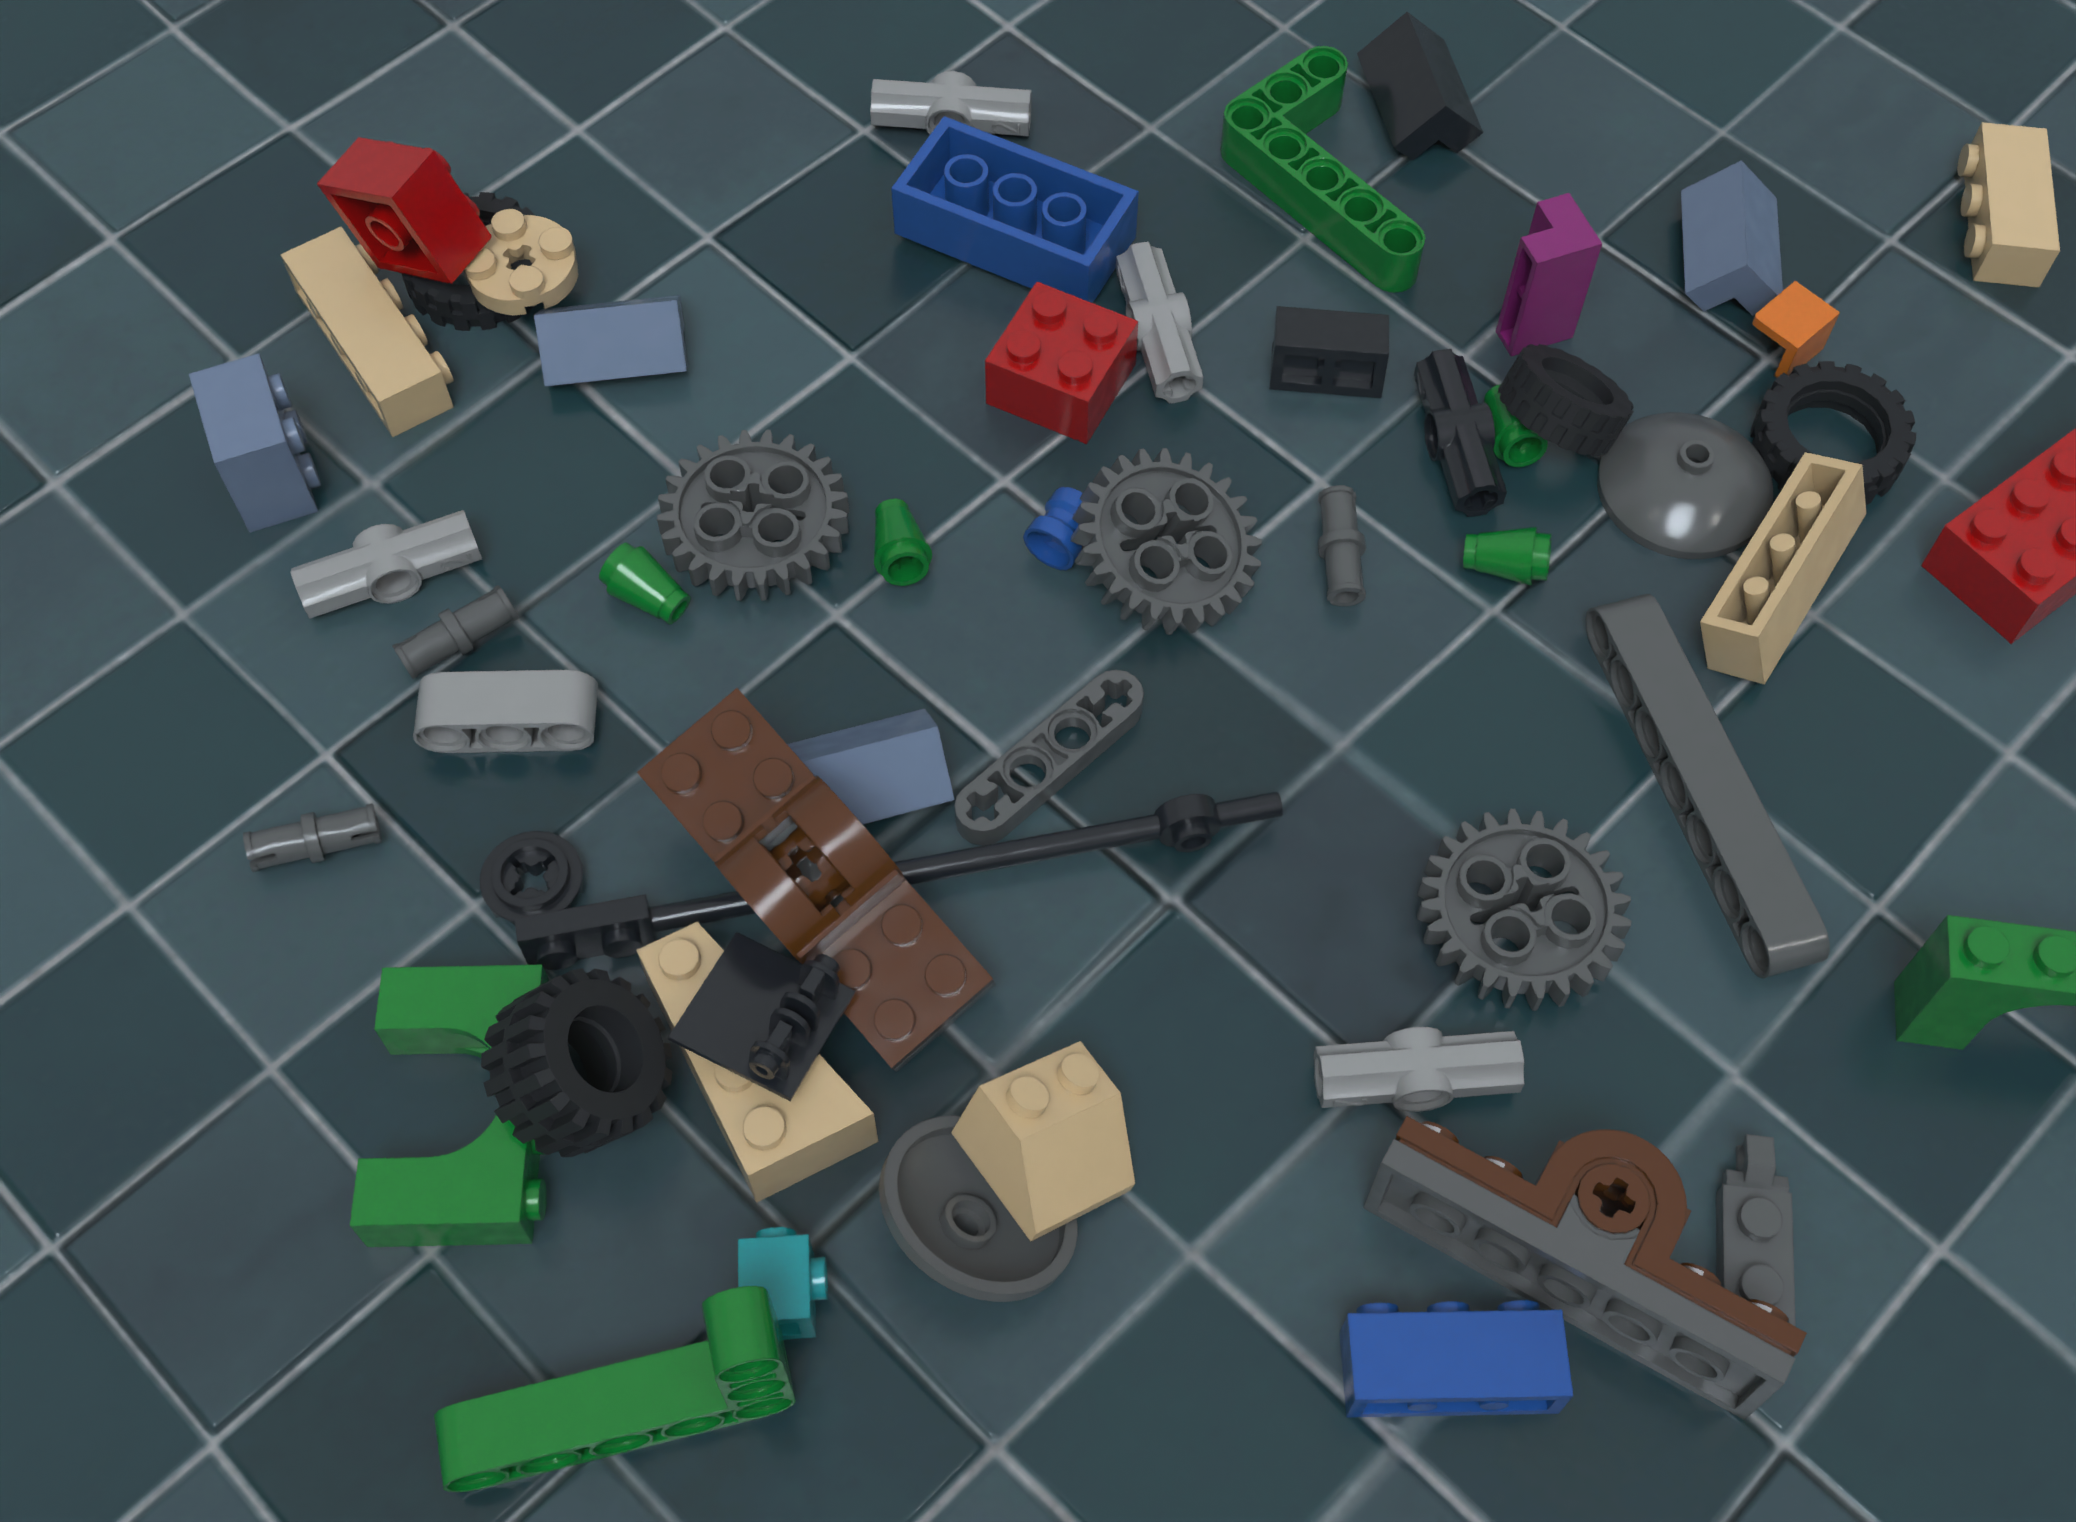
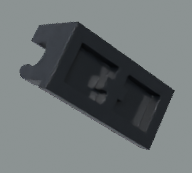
(1329, 352)

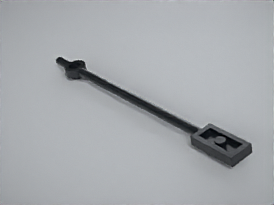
(629, 923)

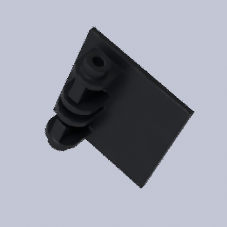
(764, 1014)

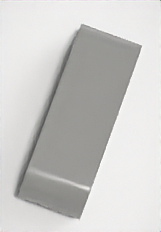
(506, 711)

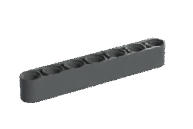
(1707, 787)

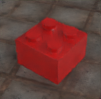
(405, 209)
(1061, 362)

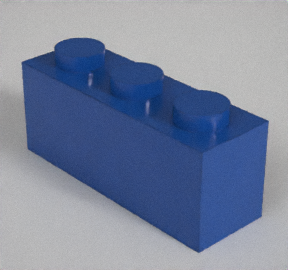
(1454, 1361)

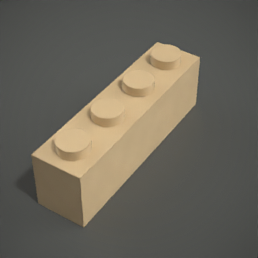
(369, 331)
(1784, 568)

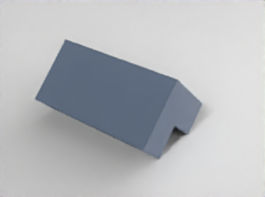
(1731, 240)
(611, 340)
(882, 765)

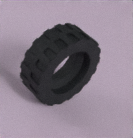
(1565, 400)

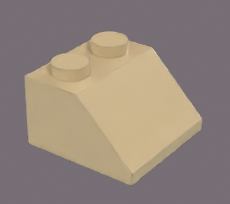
(1050, 1139)

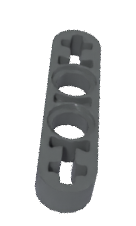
(1044, 751)

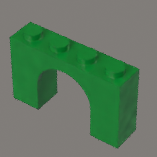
(1978, 972)
(490, 1186)

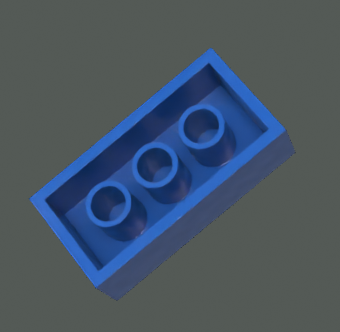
(1014, 211)

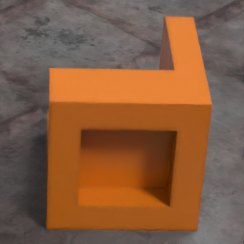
(1797, 323)

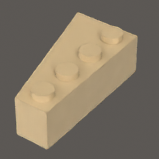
(768, 1135)

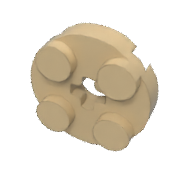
(520, 238)

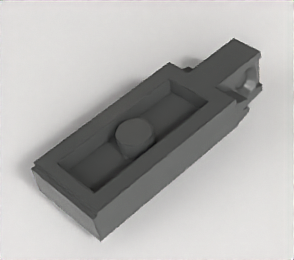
(1756, 1228)

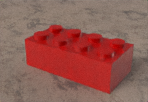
(2016, 545)

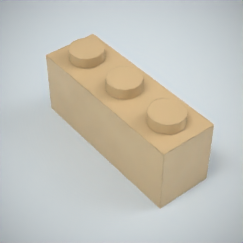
(2009, 205)

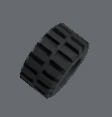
(537, 1077)

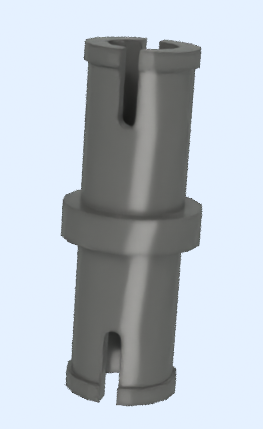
(1341, 546)
(455, 631)
(312, 837)

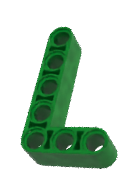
(1270, 149)
(625, 1404)

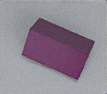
(1549, 276)

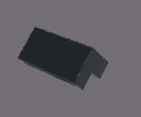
(1418, 89)

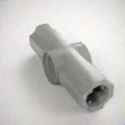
(952, 96)
(1162, 322)
(385, 564)
(1418, 1069)

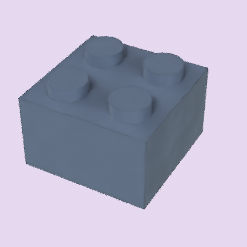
(256, 441)

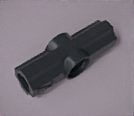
(1459, 433)

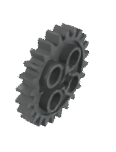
(753, 515)
(1184, 586)
(1546, 955)

